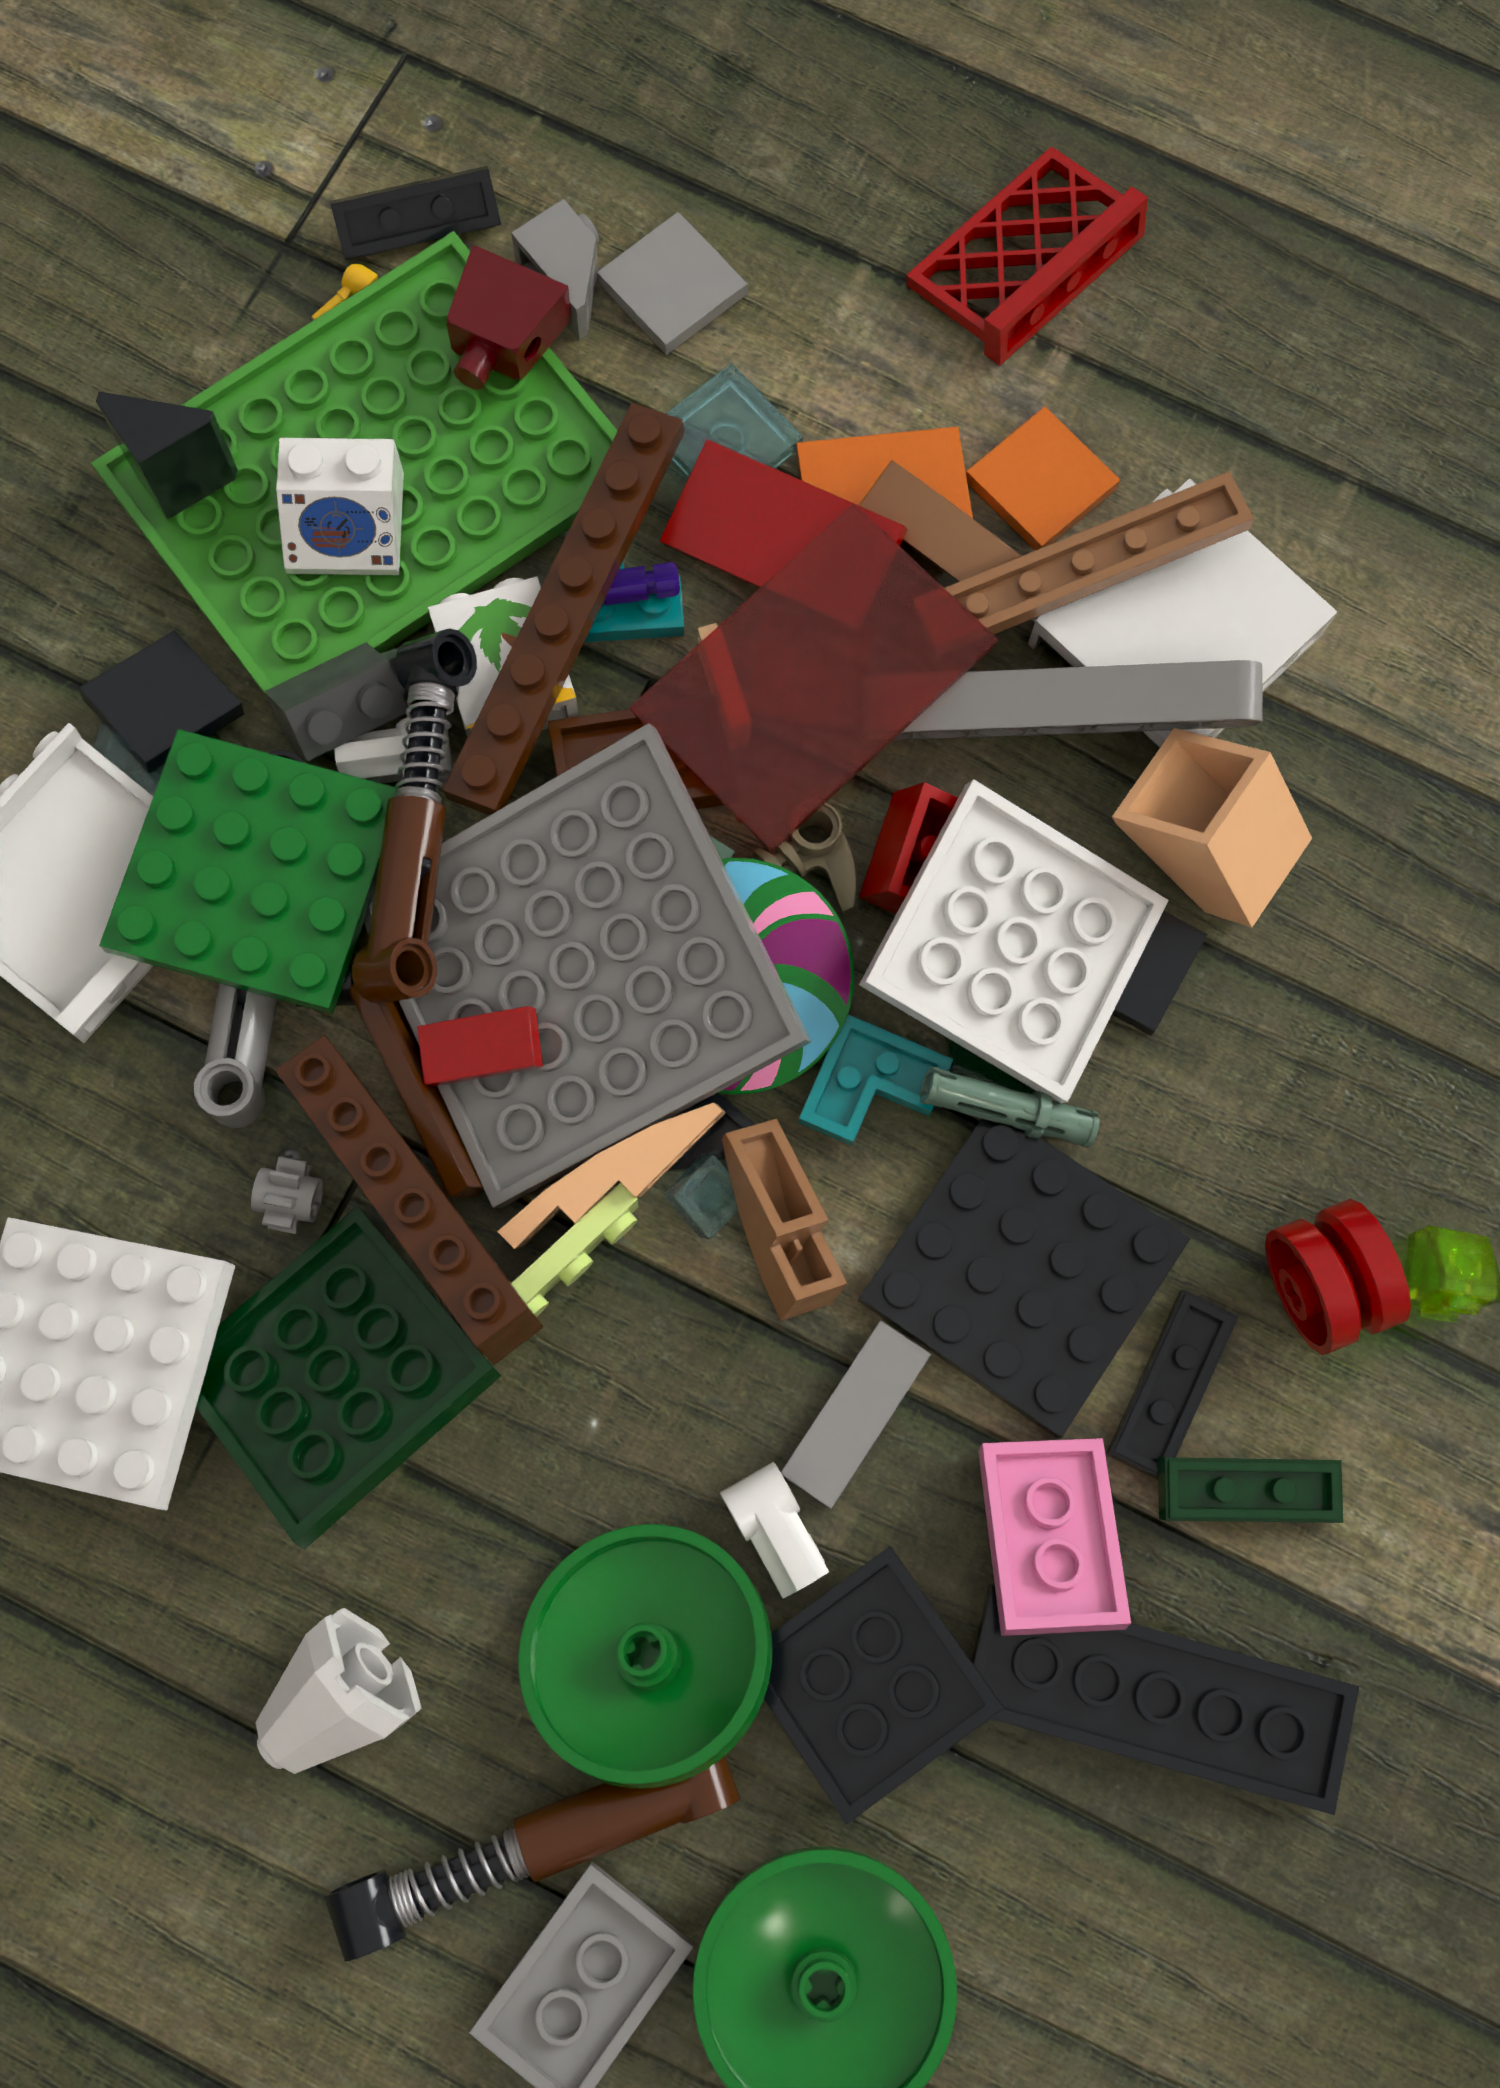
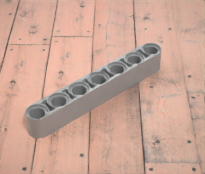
(1095, 700)

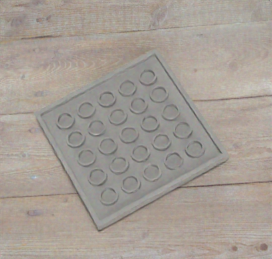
(628, 944)

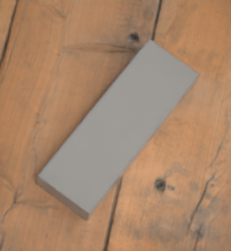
(855, 1414)

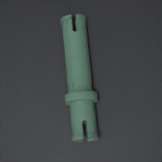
(1030, 1112)

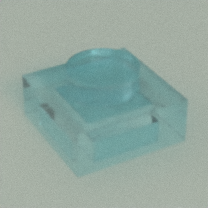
(704, 1196)

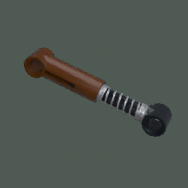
(398, 954)
(542, 1844)

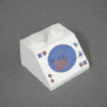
(340, 505)

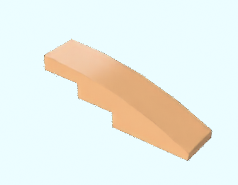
(633, 1162)

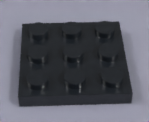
(873, 1685)

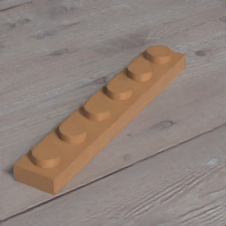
(1105, 554)

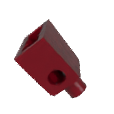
(503, 318)

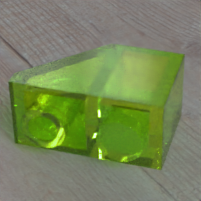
(1451, 1273)

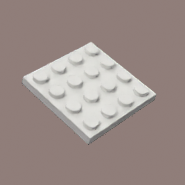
(1015, 942)
(102, 1358)

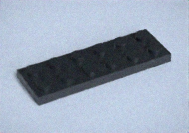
(1175, 1705)

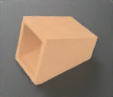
(1216, 823)

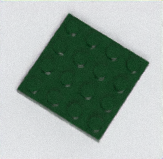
(336, 1377)

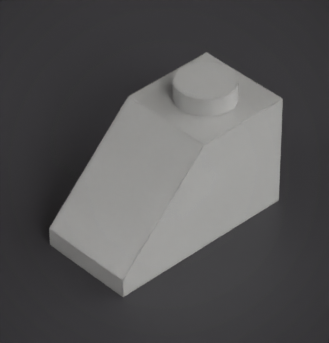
(563, 249)

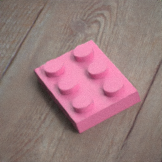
(1053, 1537)

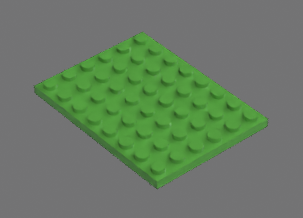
(481, 469)

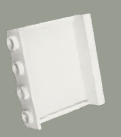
(1201, 608)
(62, 862)

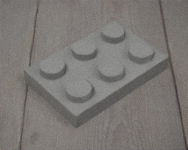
(582, 1985)

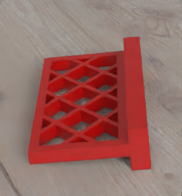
(1066, 268)

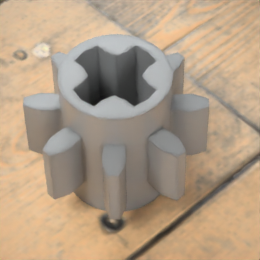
(287, 1194)

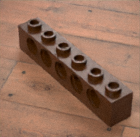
(409, 1201)

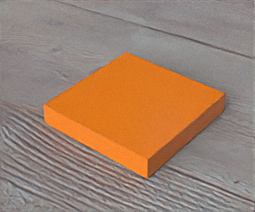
(1042, 479)

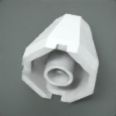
(335, 1696)

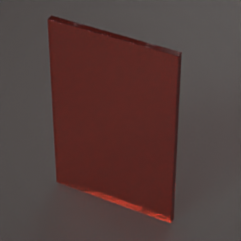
(813, 676)

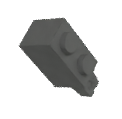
(338, 700)

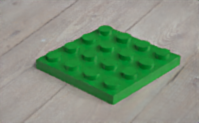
(251, 872)

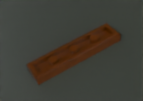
(423, 1103)

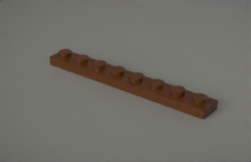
(564, 611)

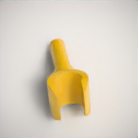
(353, 280)

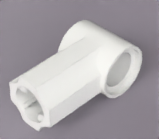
(377, 755)
(769, 1518)

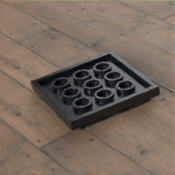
(1024, 1272)

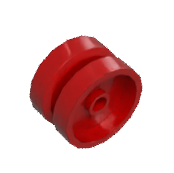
(1338, 1276)

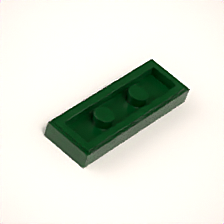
(1250, 1490)

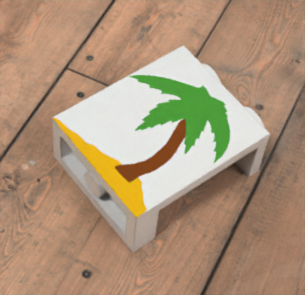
(492, 625)

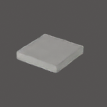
(672, 283)

